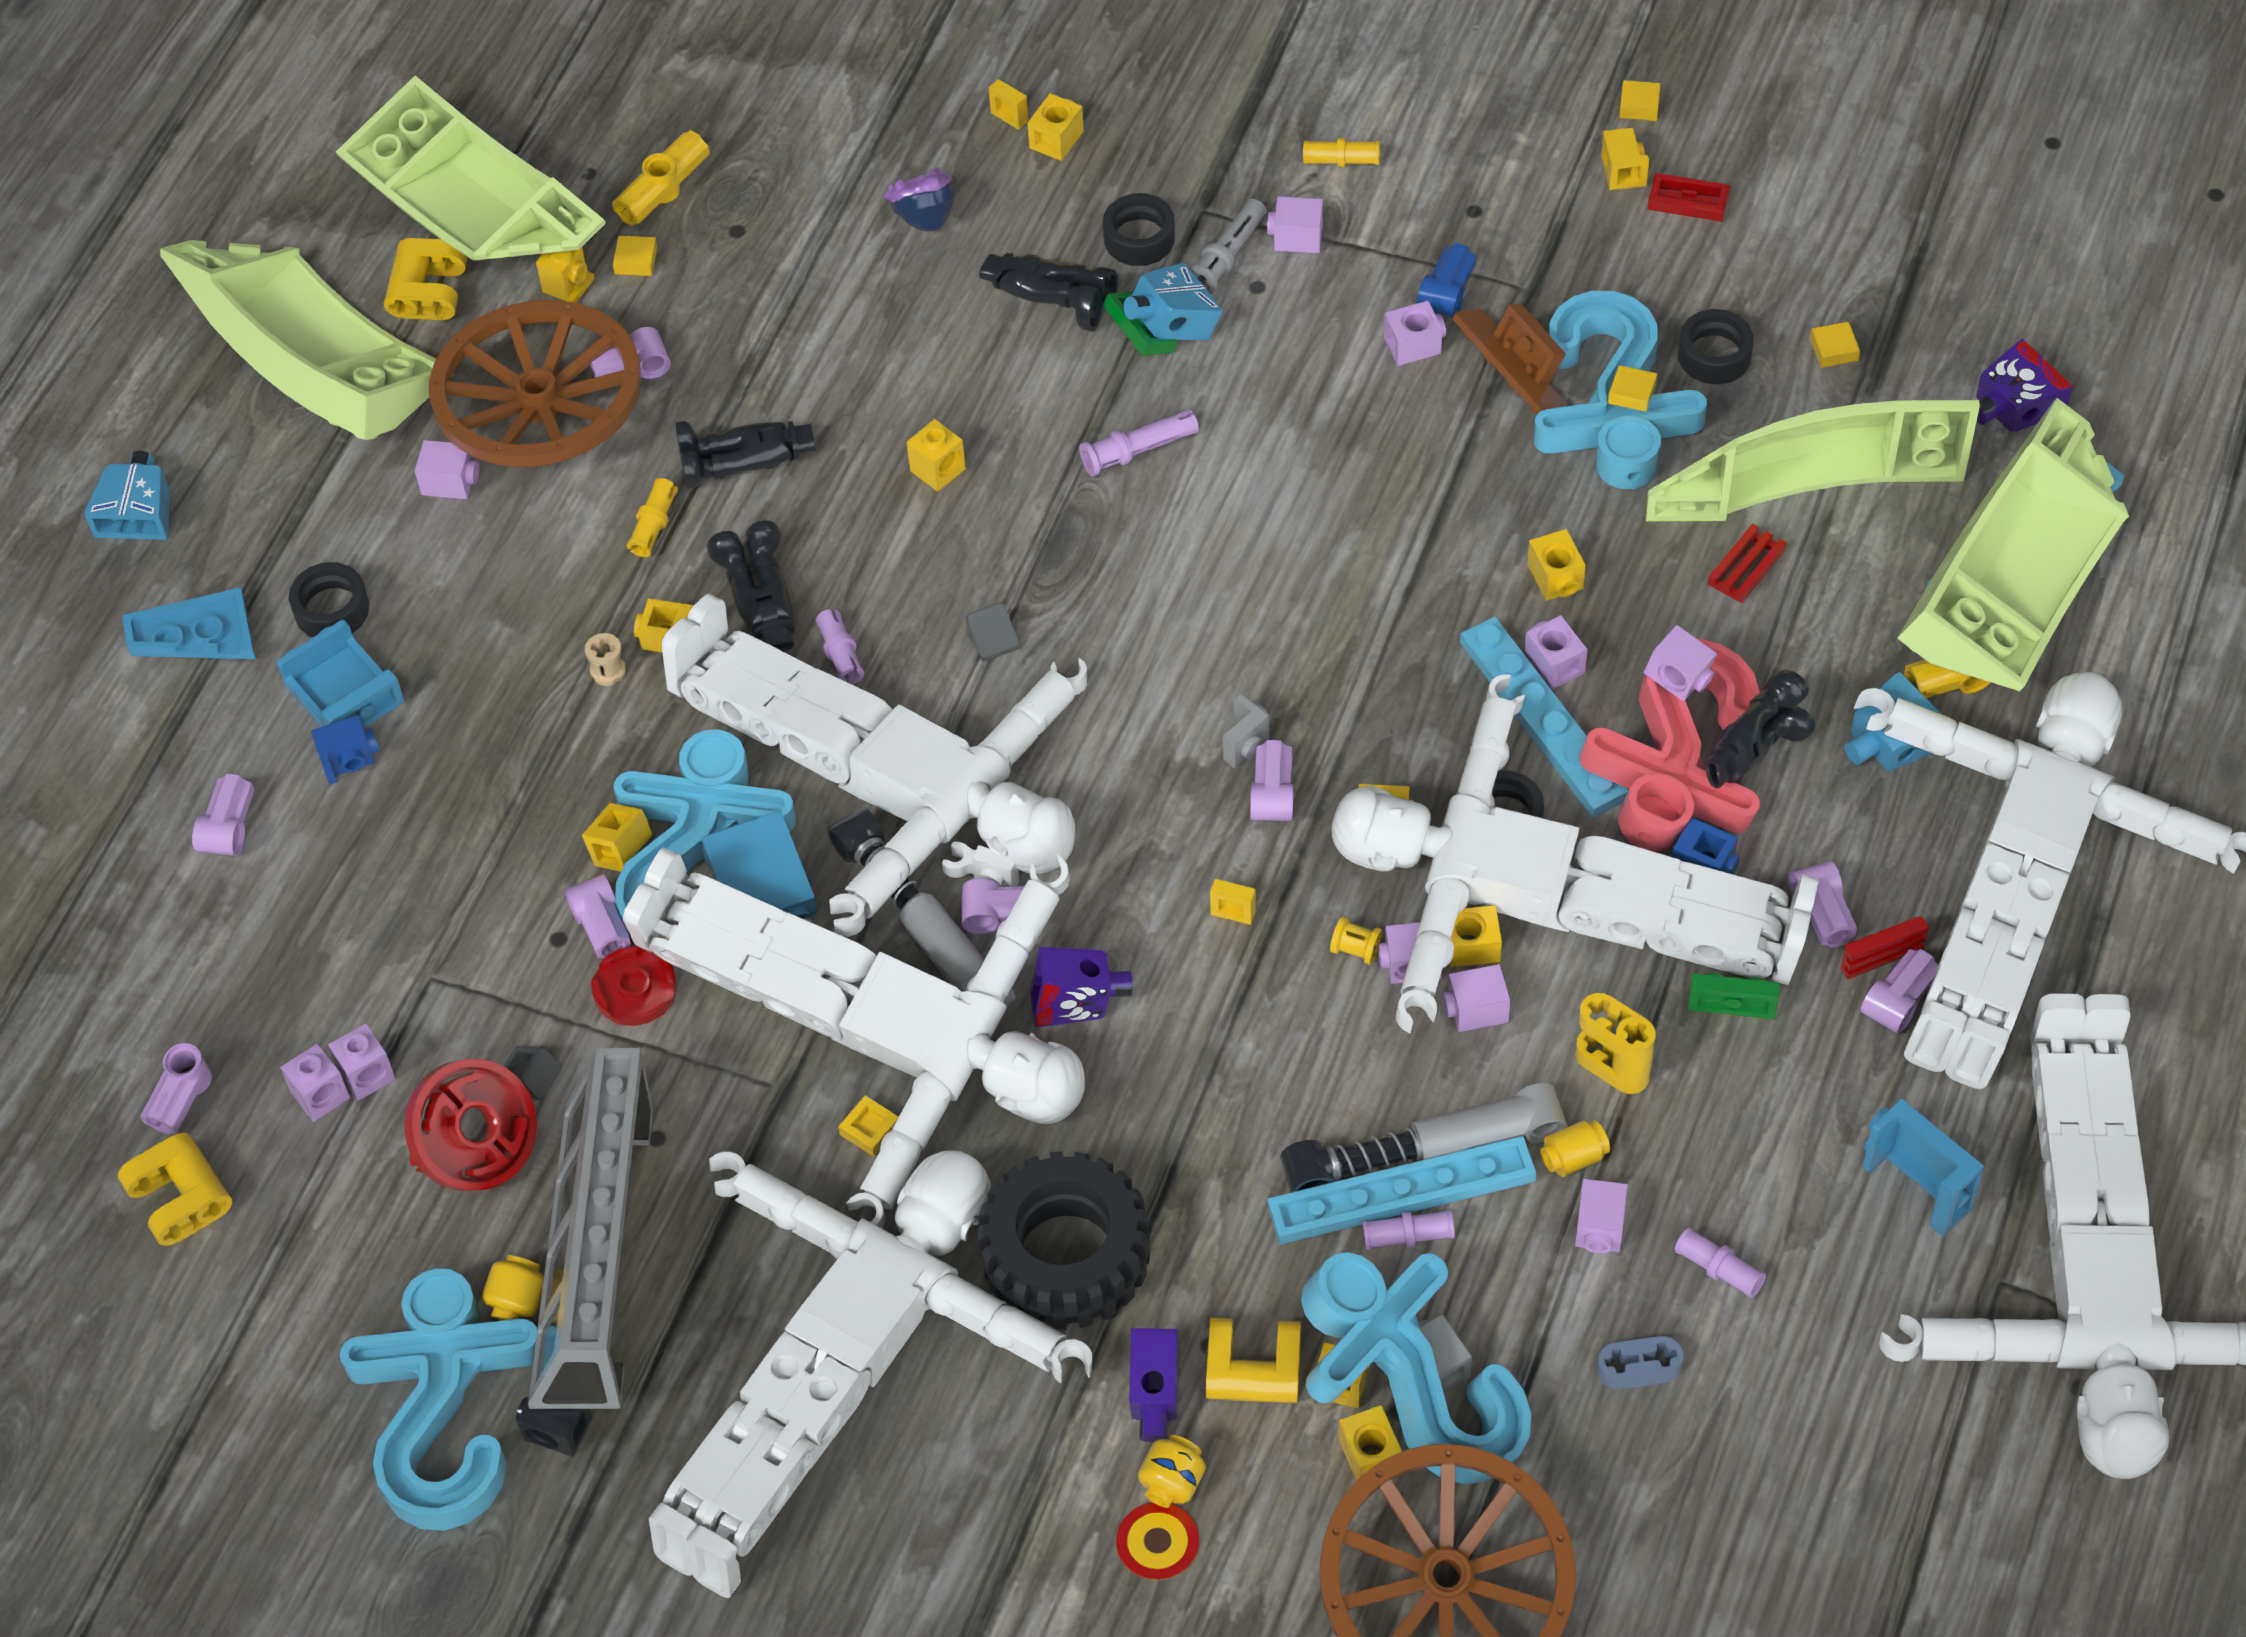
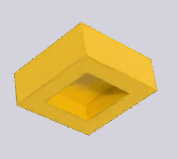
(1639, 100)
(1008, 104)
(635, 255)
(1834, 344)
(1632, 388)
(1233, 901)
(867, 1125)

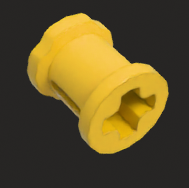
(1356, 940)

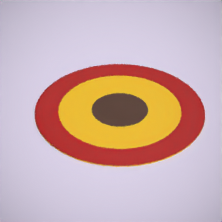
(1157, 1541)

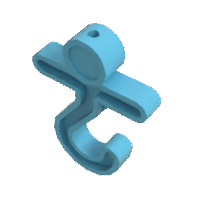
(1624, 437)
(701, 802)
(1381, 1327)
(445, 1354)

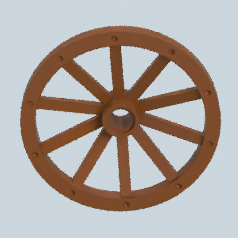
(536, 391)
(1448, 1457)

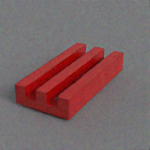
(1689, 201)
(1762, 541)
(1883, 947)

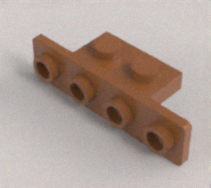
(1518, 351)

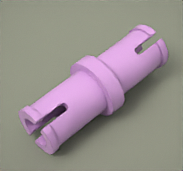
(839, 646)
(1408, 1229)
(1720, 1262)

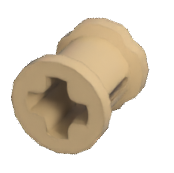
(599, 657)

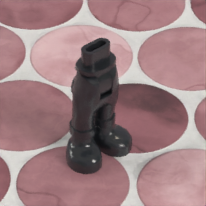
(1053, 283)
(740, 449)
(764, 608)
(1763, 723)

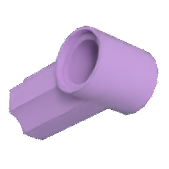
(651, 354)
(1272, 790)
(223, 824)
(986, 905)
(595, 908)
(1829, 912)
(1897, 998)
(175, 1090)

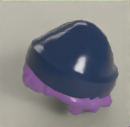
(923, 200)

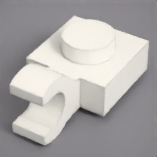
(983, 864)

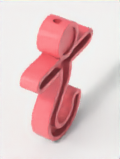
(1671, 781)

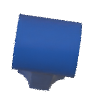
(1447, 283)

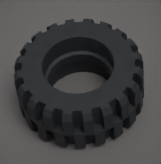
(1053, 1190)

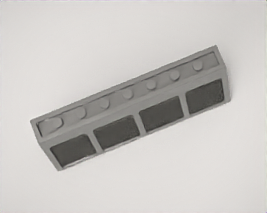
(573, 1339)

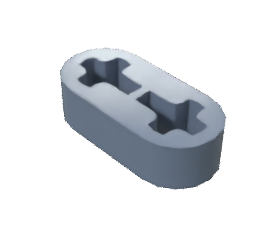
(1640, 1362)

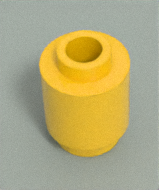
(1574, 1147)

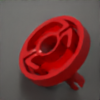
(445, 1149)

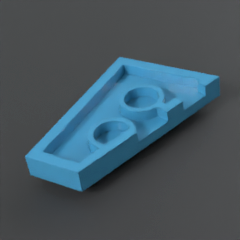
(192, 628)

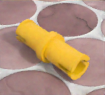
(1341, 152)
(652, 517)

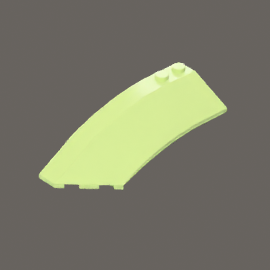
(464, 181)
(304, 335)
(1820, 452)
(2020, 557)

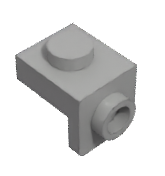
(1249, 732)

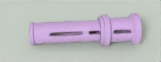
(1122, 446)

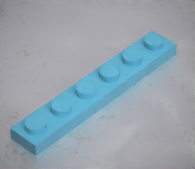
(1541, 714)
(1401, 1190)

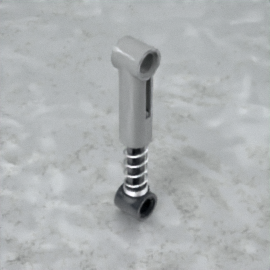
(858, 840)
(1530, 1113)

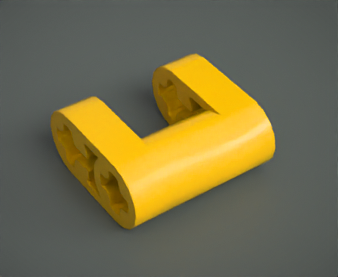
(408, 294)
(1628, 1049)
(201, 1191)
(1253, 1379)

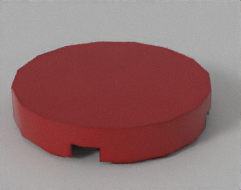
(633, 986)

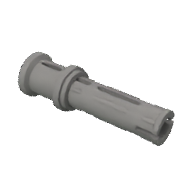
(1212, 269)

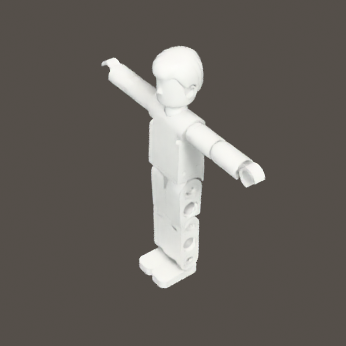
(878, 752)
(2026, 857)
(1539, 877)
(892, 1008)
(2097, 1249)
(833, 1352)

